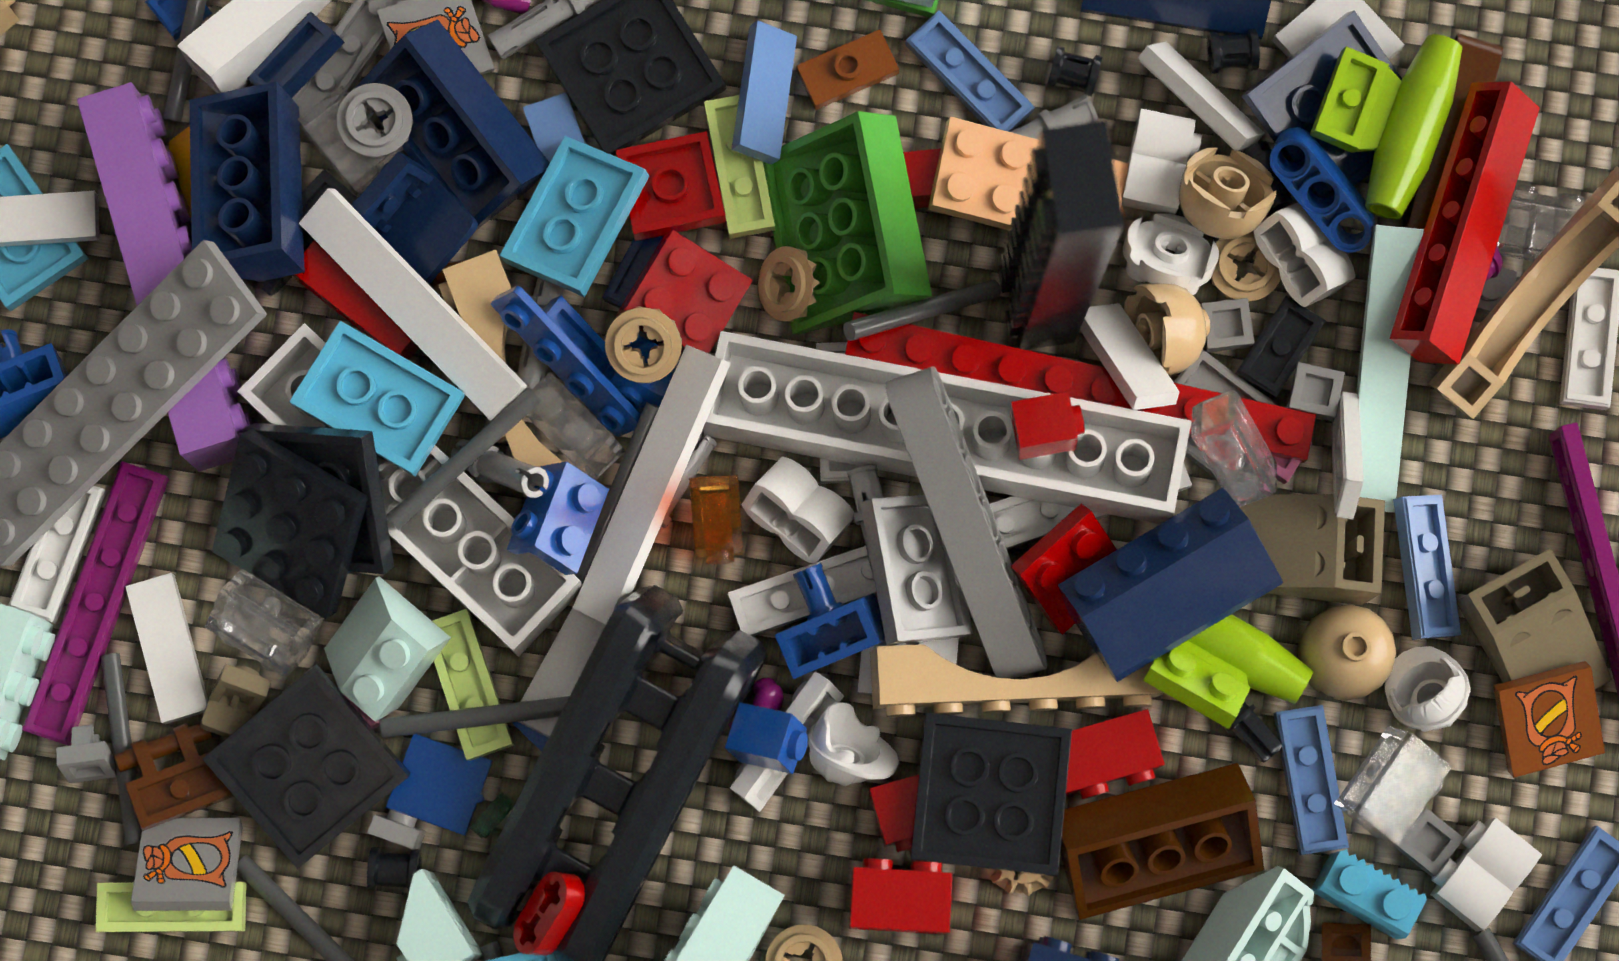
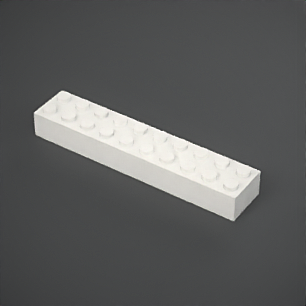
(841, 413)

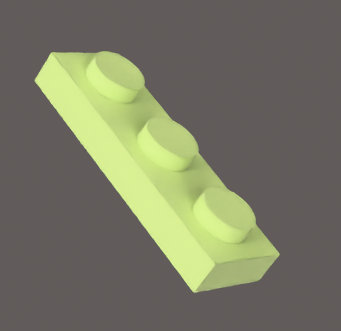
(739, 176)
(469, 684)
(116, 913)

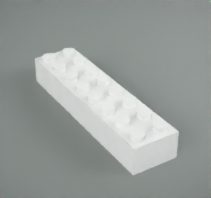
(455, 536)

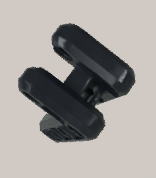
(572, 770)

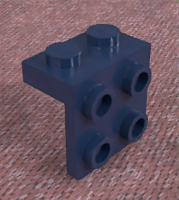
(416, 215)

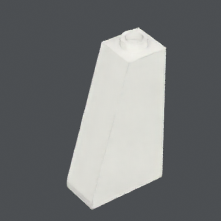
(241, 38)

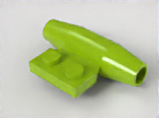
(1396, 118)
(1222, 666)

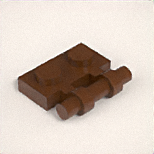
(176, 789)

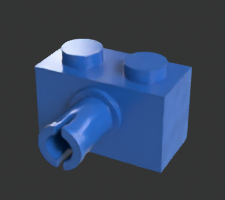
(25, 379)
(831, 628)

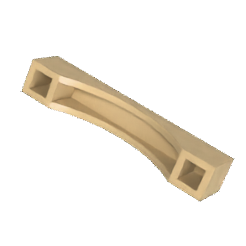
(470, 289)
(1532, 302)
(919, 677)

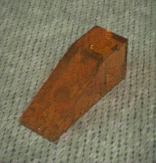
(717, 518)

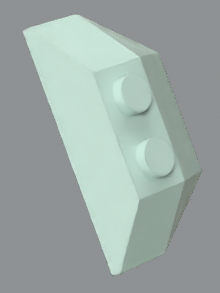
(1257, 921)

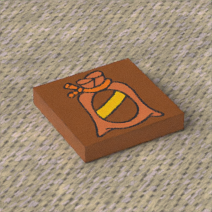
(1549, 719)

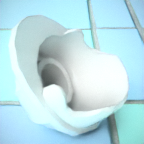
(1427, 689)
(847, 749)

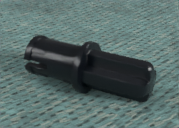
(1255, 734)

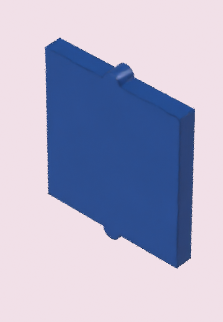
(441, 785)

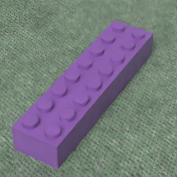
(153, 242)

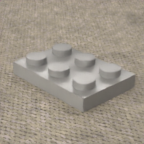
(913, 572)

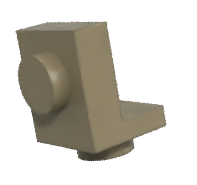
(234, 699)

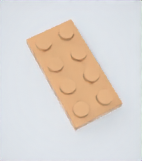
(983, 173)

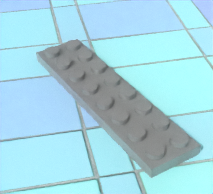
(120, 393)

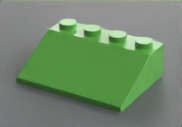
(854, 213)

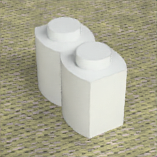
(1157, 161)
(1305, 257)
(798, 510)
(1484, 873)

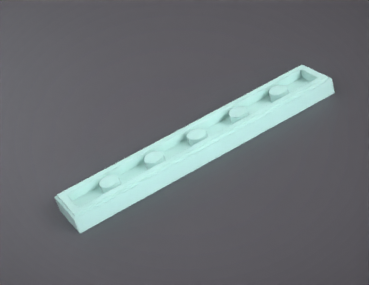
(1383, 363)

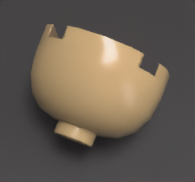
(1225, 193)
(1169, 323)
(1347, 651)

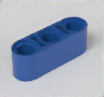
(1324, 211)

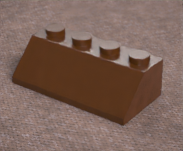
(1160, 841)

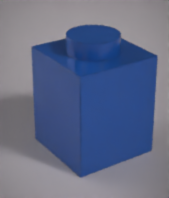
(767, 738)

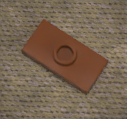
(847, 69)

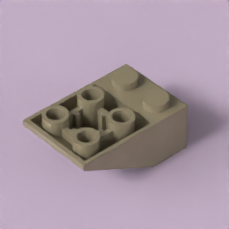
(1321, 552)
(1533, 622)

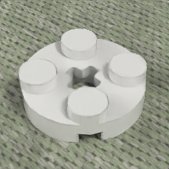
(1151, 263)

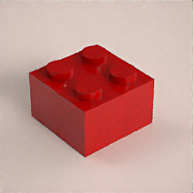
(690, 289)
(900, 899)

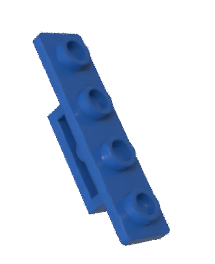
(572, 351)

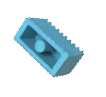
(1369, 894)

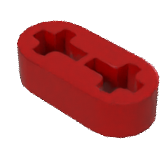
(548, 914)

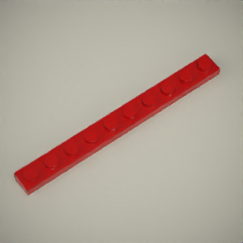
(1283, 429)

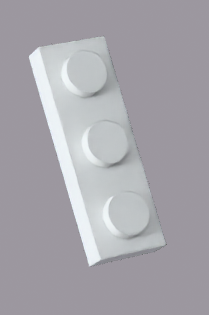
(809, 701)

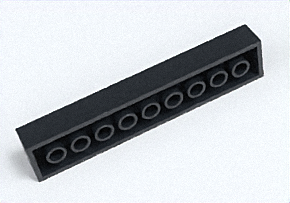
(1060, 235)

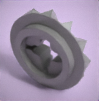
(381, 100)

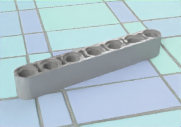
(966, 523)

